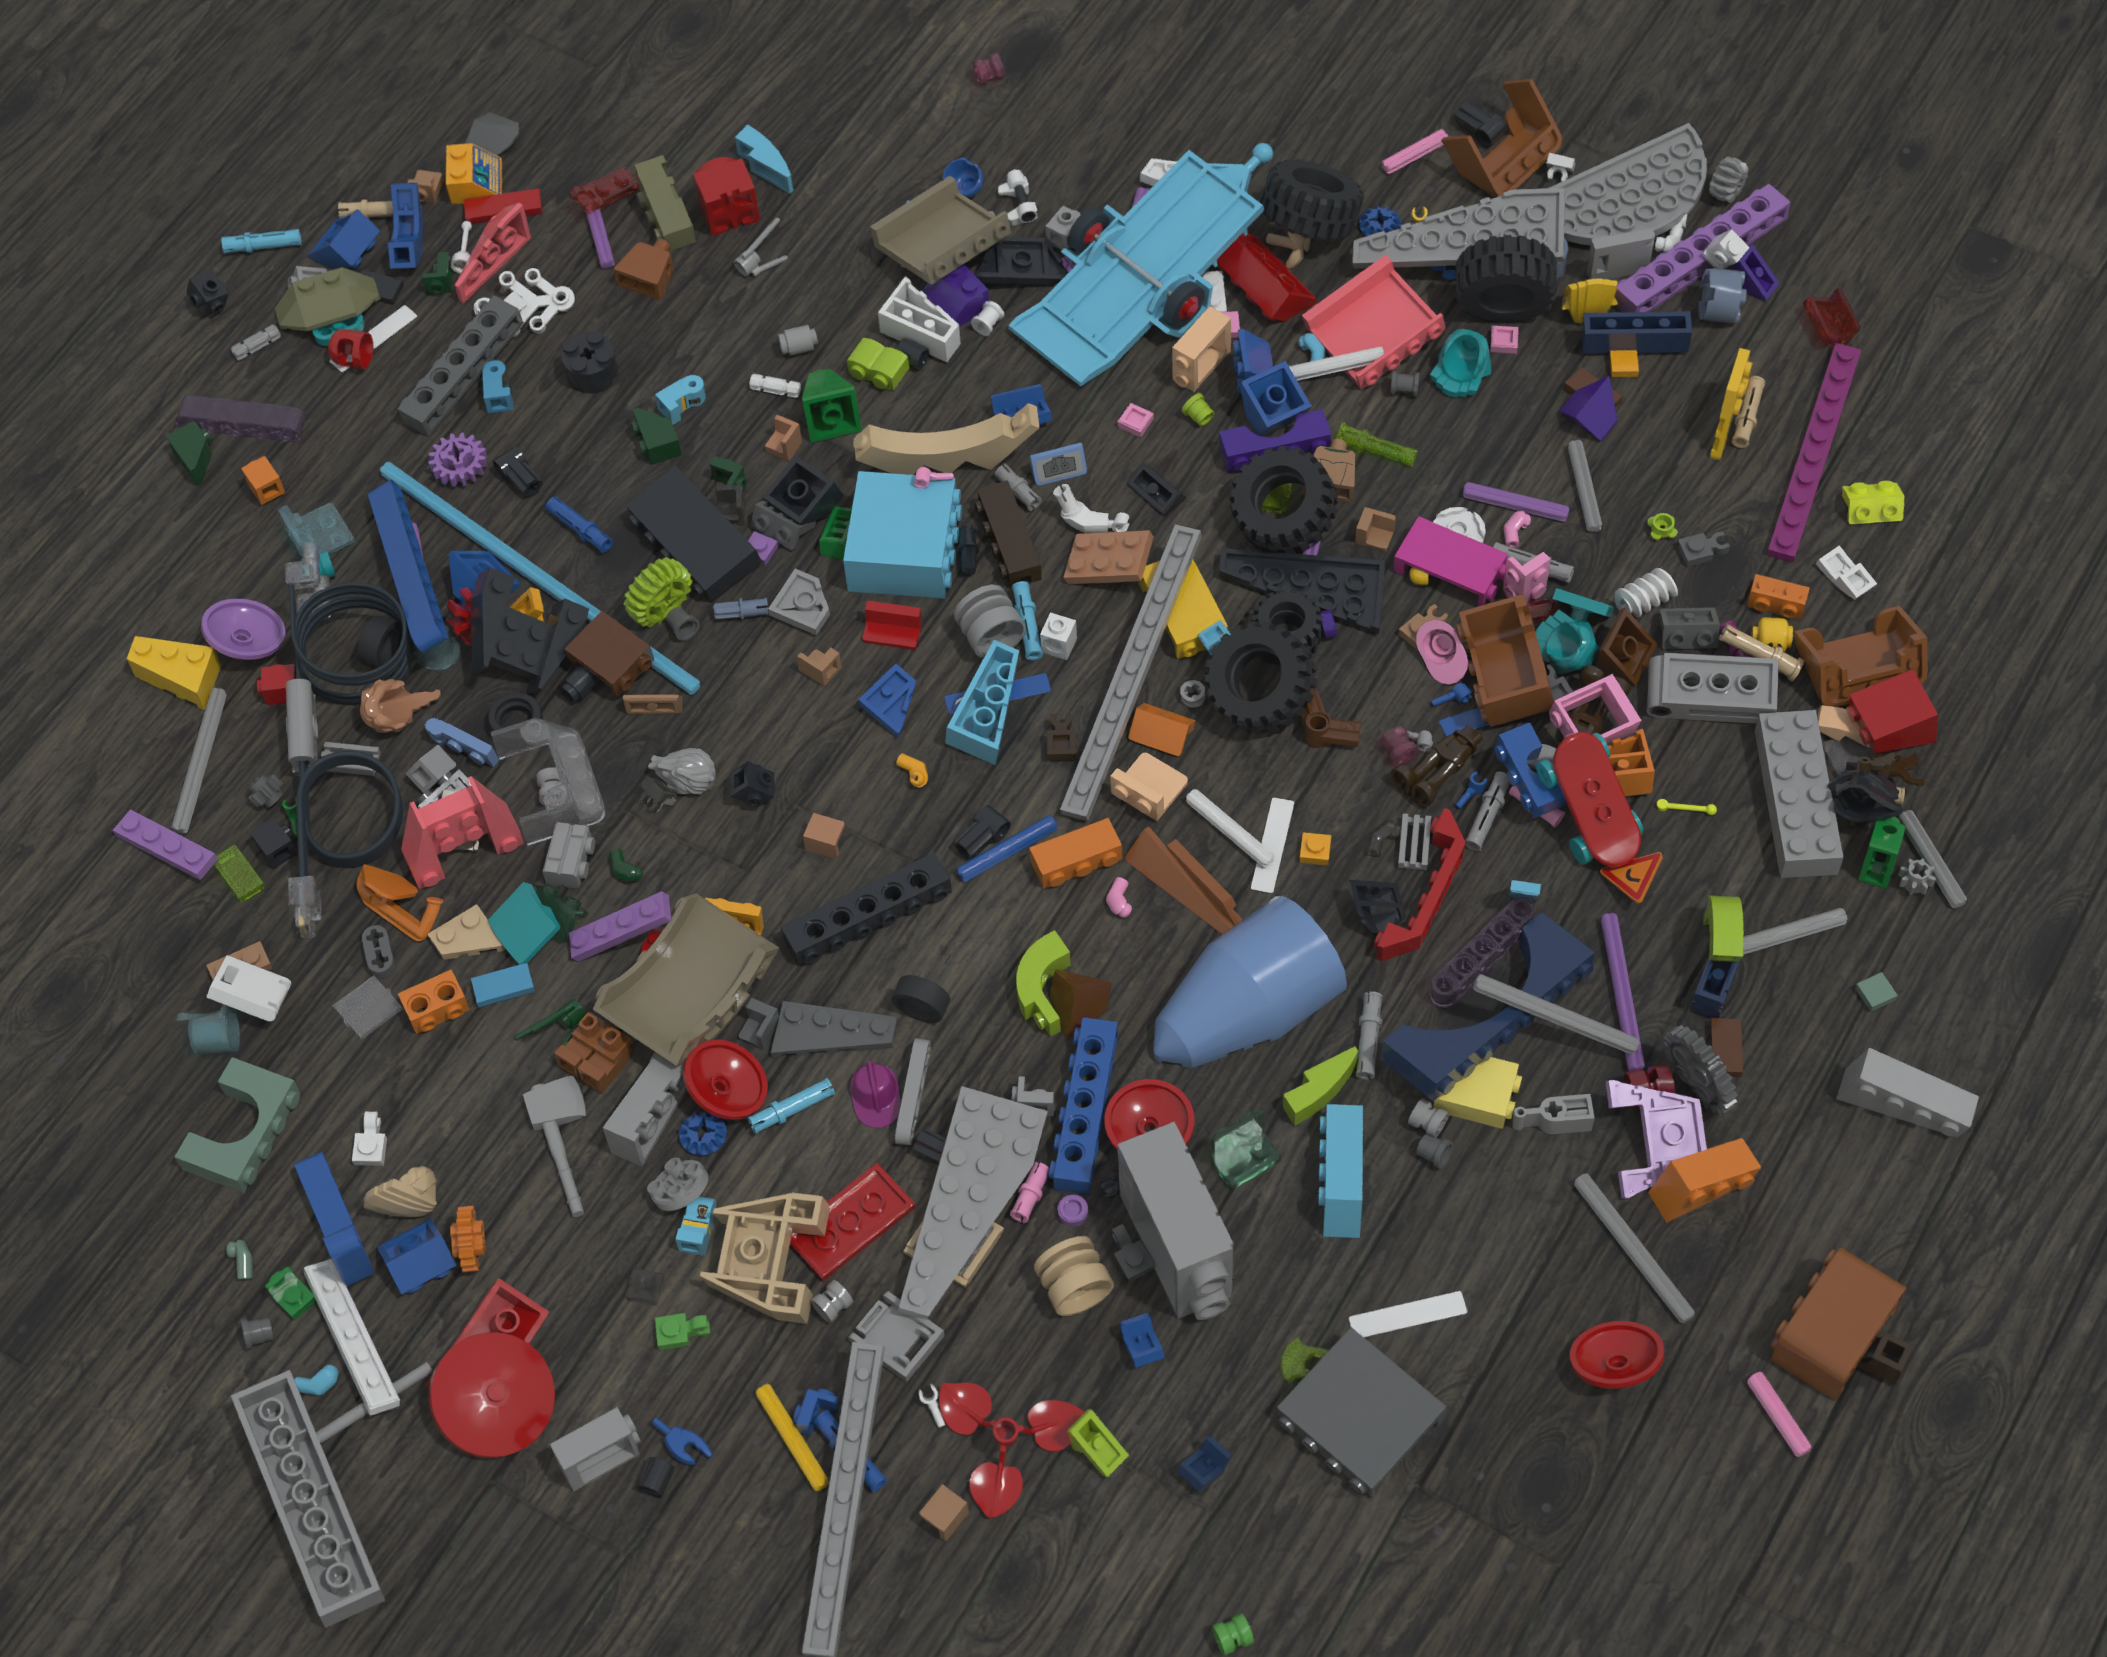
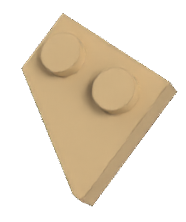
(465, 935)

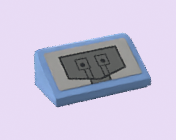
(1058, 464)

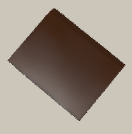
(1626, 649)

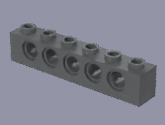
(460, 365)

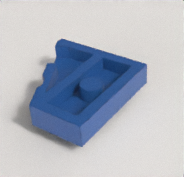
(890, 699)

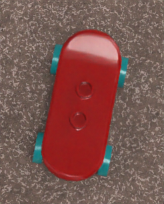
(1595, 799)

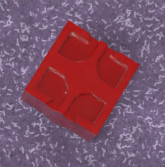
(726, 194)

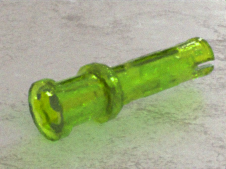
(1364, 441)

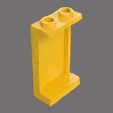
(1192, 612)

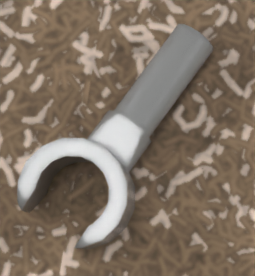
(1423, 739)

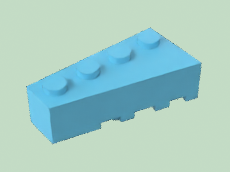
(983, 709)
(1341, 1170)

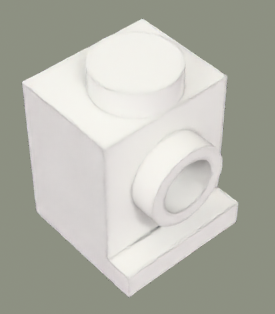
(1725, 250)

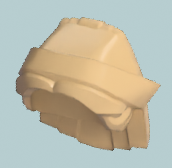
(408, 1197)

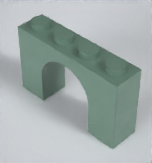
(238, 1162)

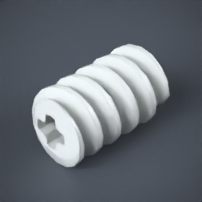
(1646, 592)

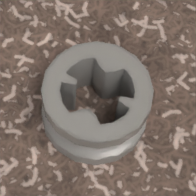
(1196, 700)

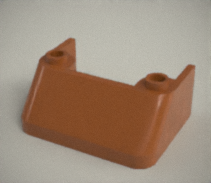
(1520, 153)

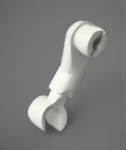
(1673, 238)

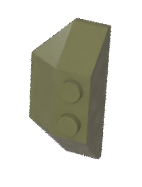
(325, 299)

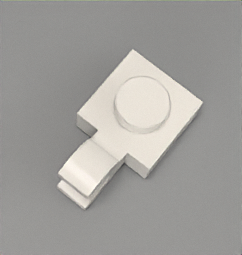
(370, 1146)

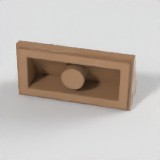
(653, 704)

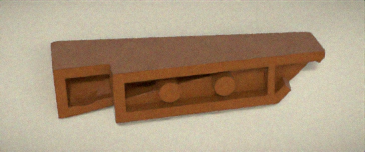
(1183, 879)

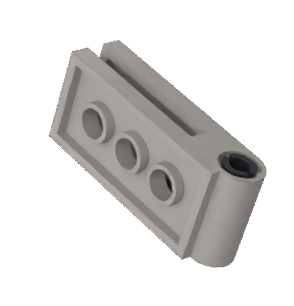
(1711, 687)

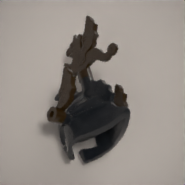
(1871, 795)

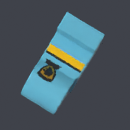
(680, 397)
(696, 1226)

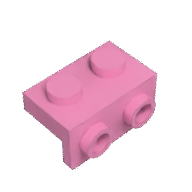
(1527, 579)

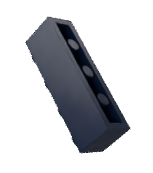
(1636, 331)

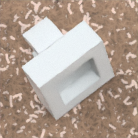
(1561, 164)

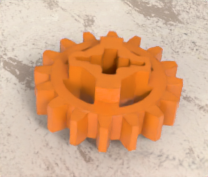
(468, 1239)

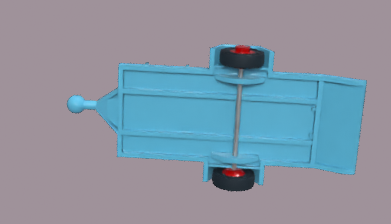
(1138, 261)

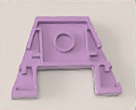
(1670, 1130)

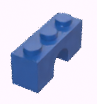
(1516, 750)

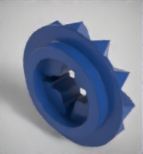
(1370, 225)
(710, 1141)

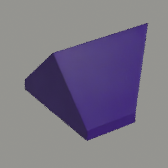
(1758, 277)
(1593, 408)

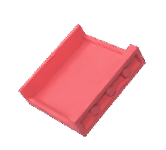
(1371, 313)

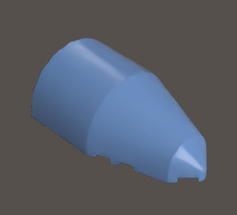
(1250, 986)

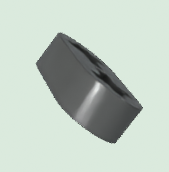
(373, 953)

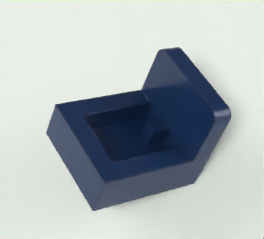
(1205, 1464)

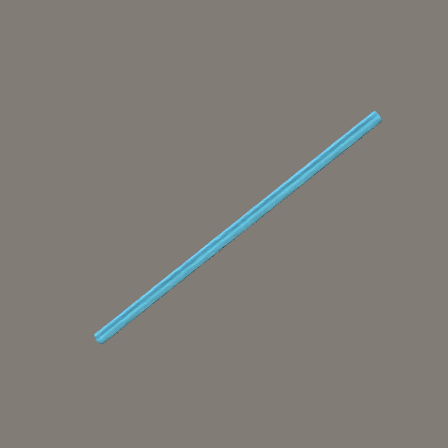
(520, 563)

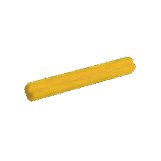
(792, 1437)

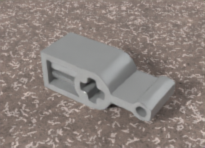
(1569, 1113)

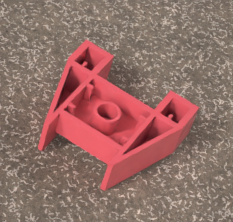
(452, 822)

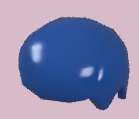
(967, 175)

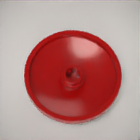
(491, 1395)

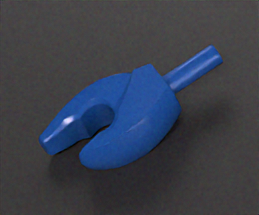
(679, 1439)

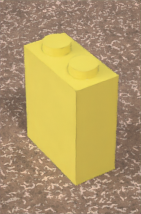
(1484, 1094)

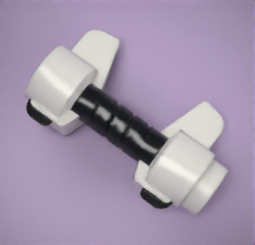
(1018, 187)

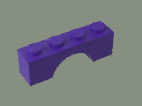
(1241, 444)

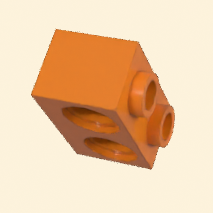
(430, 996)

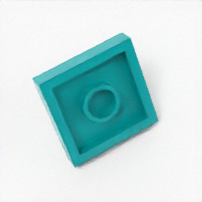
(1582, 606)

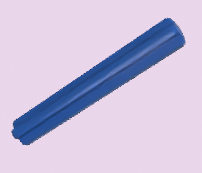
(1006, 848)

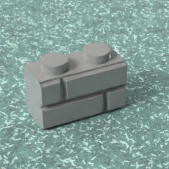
(568, 855)

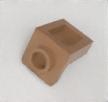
(428, 184)

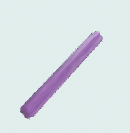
(1621, 986)

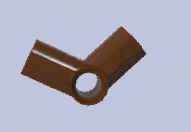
(1322, 729)

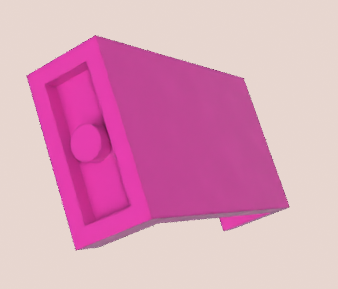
(1452, 558)

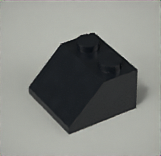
(803, 493)

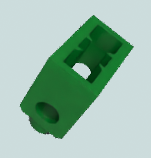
(1884, 839)

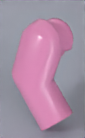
(1511, 527)

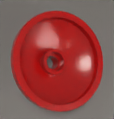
(733, 1072)
(1147, 1105)
(1617, 1354)

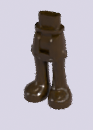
(1579, 716)
(1449, 753)

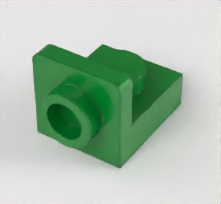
(290, 1293)

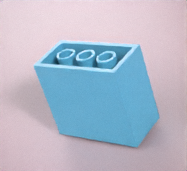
(902, 536)

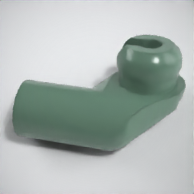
(244, 1259)

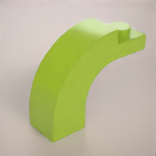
(1726, 928)
(1032, 974)

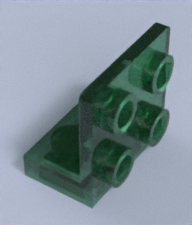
(1243, 1149)

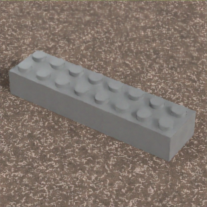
(307, 1499)

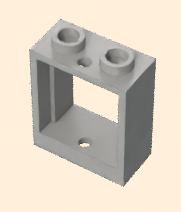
(596, 1448)

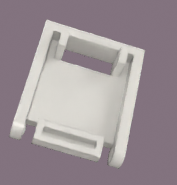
(250, 990)

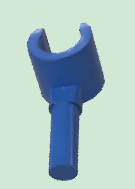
(1460, 692)
(1473, 788)

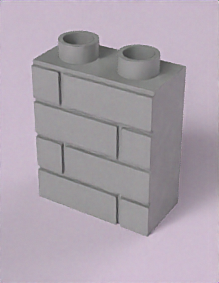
(1177, 1222)

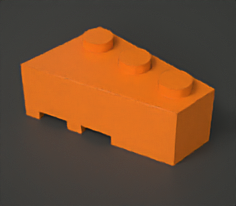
(1703, 1178)

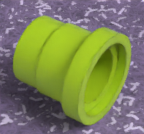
(1198, 409)

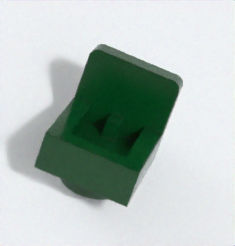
(727, 472)

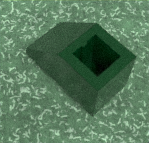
(657, 436)

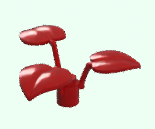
(998, 1486)

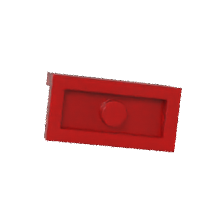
(892, 625)

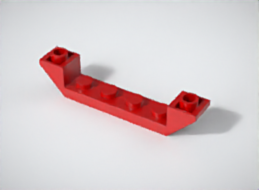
(1398, 940)

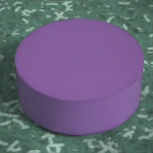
(1072, 1210)

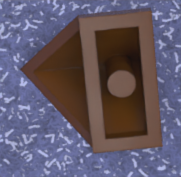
(1078, 998)

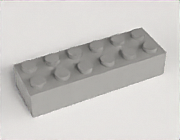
(1798, 794)

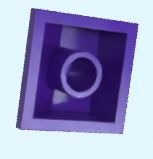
(958, 294)

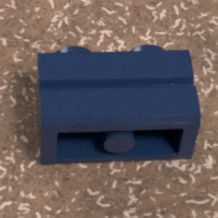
(1714, 987)

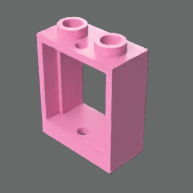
(1614, 699)

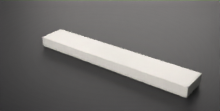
(351, 1337)

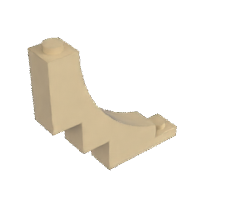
(945, 451)

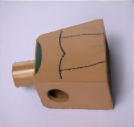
(1340, 467)

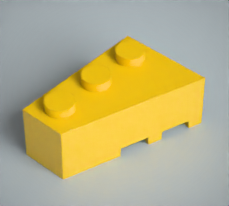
(176, 666)

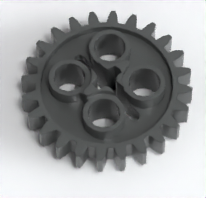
(1700, 1069)

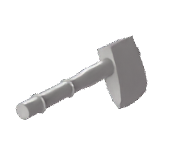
(552, 1106)

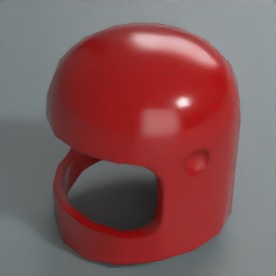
(354, 343)

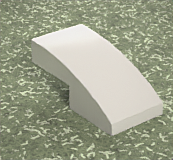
(1844, 574)

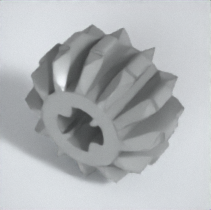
(1728, 179)

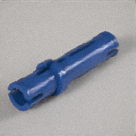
(587, 530)
(829, 1427)

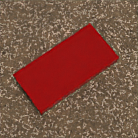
(854, 1221)

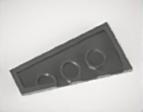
(820, 1028)

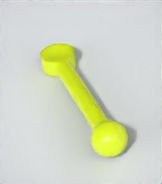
(1663, 805)

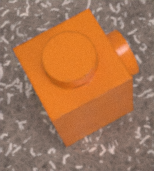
(263, 480)

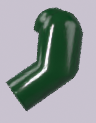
(622, 869)

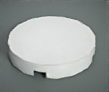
(1462, 522)

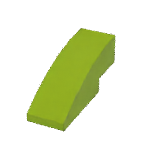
(1319, 1086)

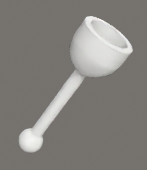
(460, 259)

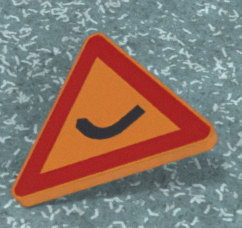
(1635, 876)

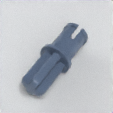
(740, 609)

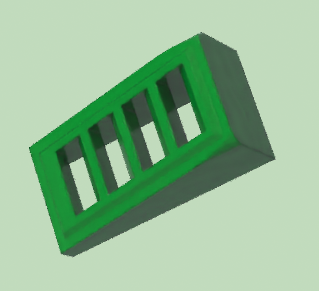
(835, 533)

